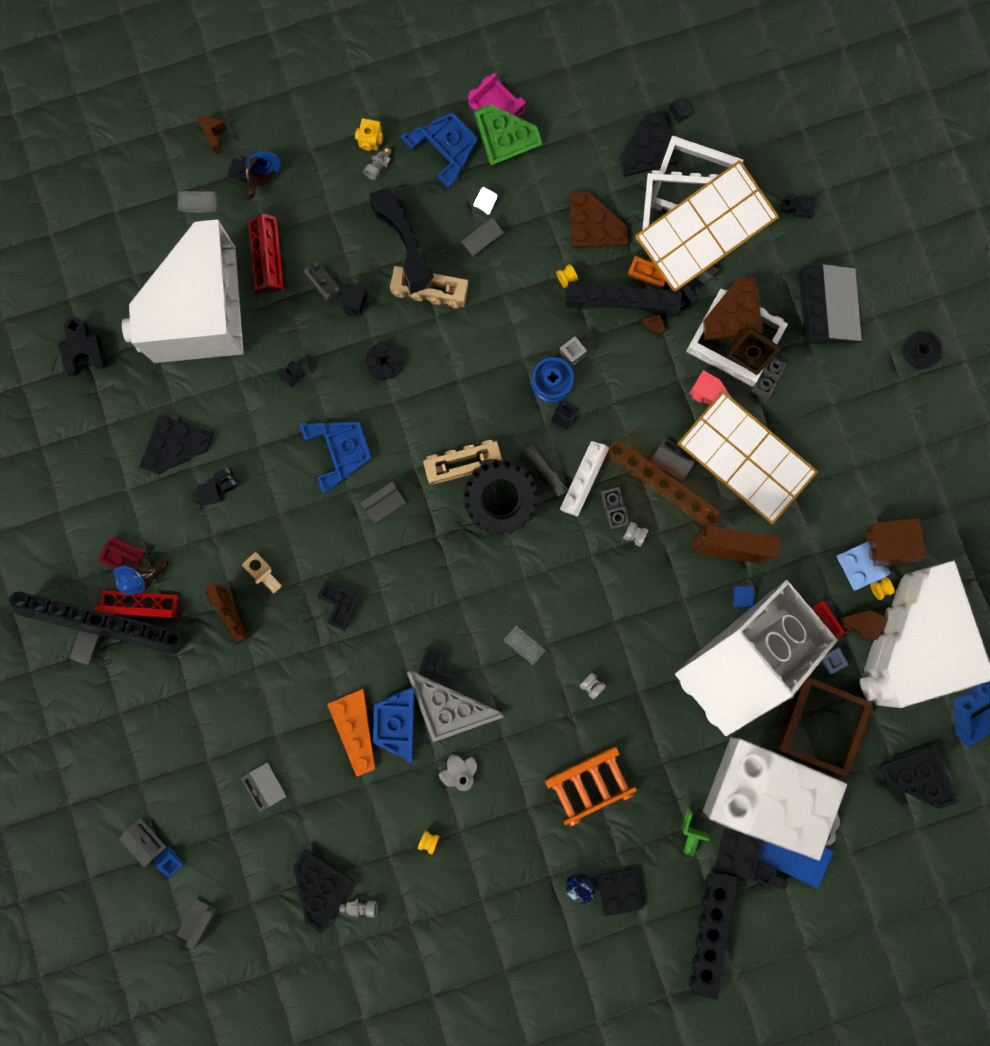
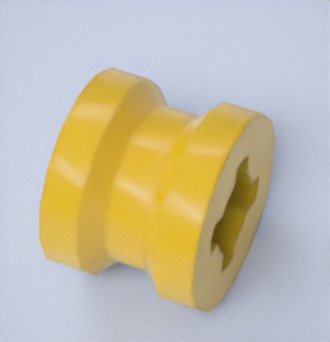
(567, 276)
(882, 588)
(428, 842)

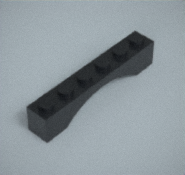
(387, 210)
(595, 296)

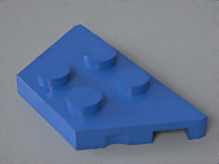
(395, 723)

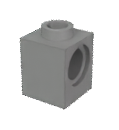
(573, 351)

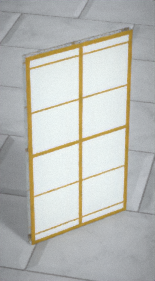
(707, 226)
(747, 457)

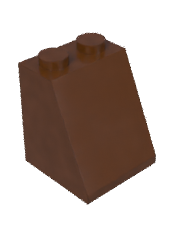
(895, 543)

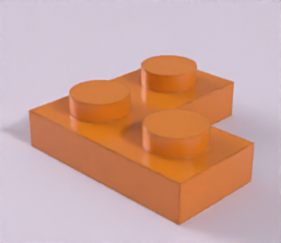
(646, 272)

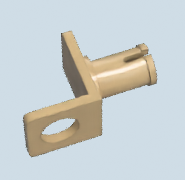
(262, 574)

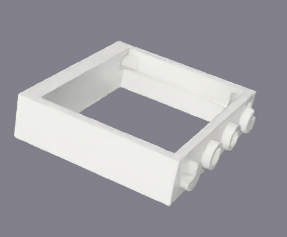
(693, 149)
(694, 178)
(725, 364)

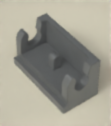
(323, 283)

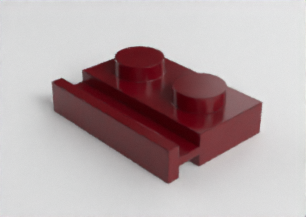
(120, 553)

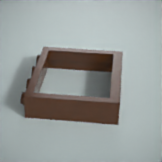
(736, 545)
(794, 716)

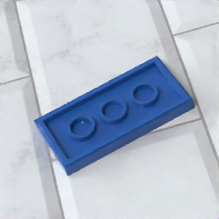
(796, 864)

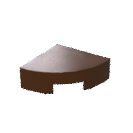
(654, 324)

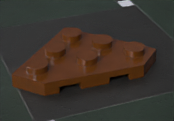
(594, 224)
(735, 311)
(226, 610)

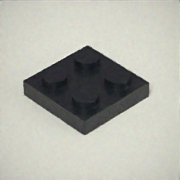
(738, 854)
(619, 892)

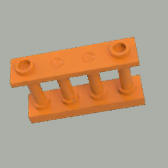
(573, 773)

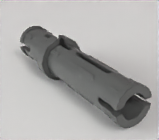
(542, 467)

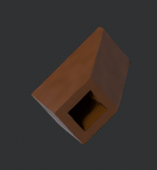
(866, 623)

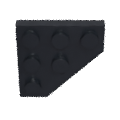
(647, 146)
(173, 444)
(921, 776)
(319, 889)

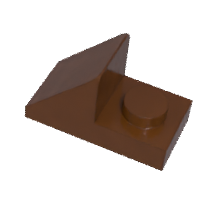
(212, 129)

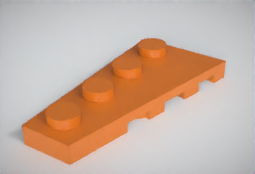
(353, 727)

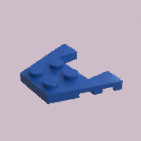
(451, 139)
(346, 448)

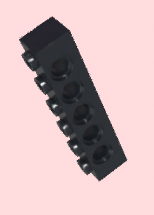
(710, 986)

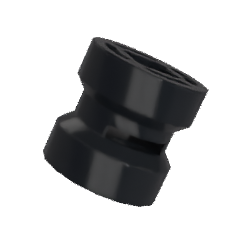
(292, 373)
(226, 480)

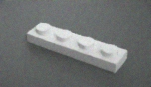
(584, 478)

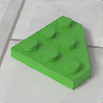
(505, 133)

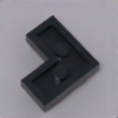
(344, 602)
(431, 668)

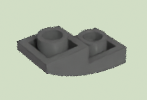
(482, 237)
(769, 378)
(614, 507)
(85, 647)

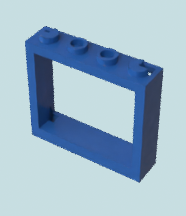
(978, 726)

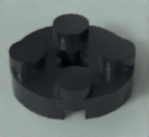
(924, 339)
(384, 350)

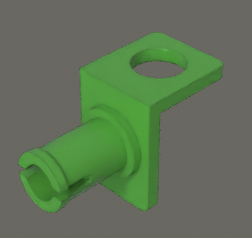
(693, 834)

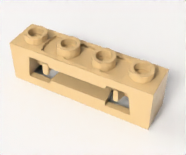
(455, 289)
(452, 457)

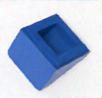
(743, 596)
(168, 862)

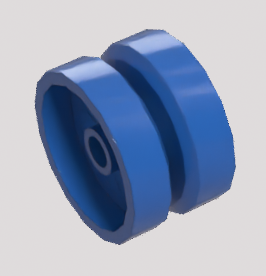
(554, 369)

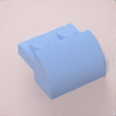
(860, 568)

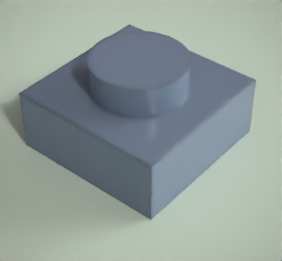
(834, 661)

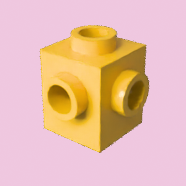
(369, 134)

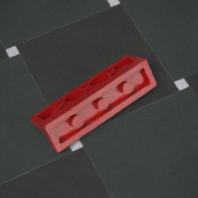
(268, 252)
(133, 611)

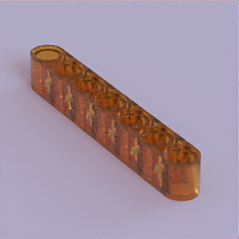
(673, 485)

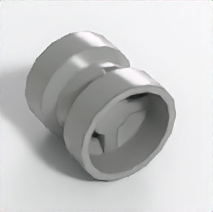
(635, 534)
(588, 682)

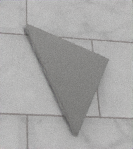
(447, 710)

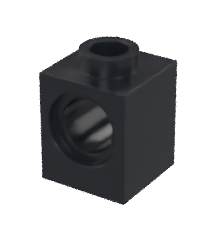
(354, 300)

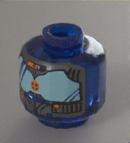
(580, 889)

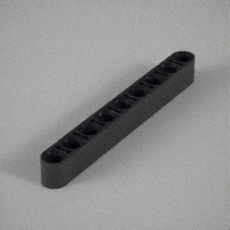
(89, 616)

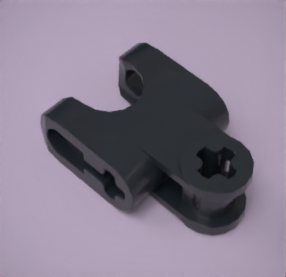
(80, 345)

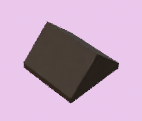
(752, 350)

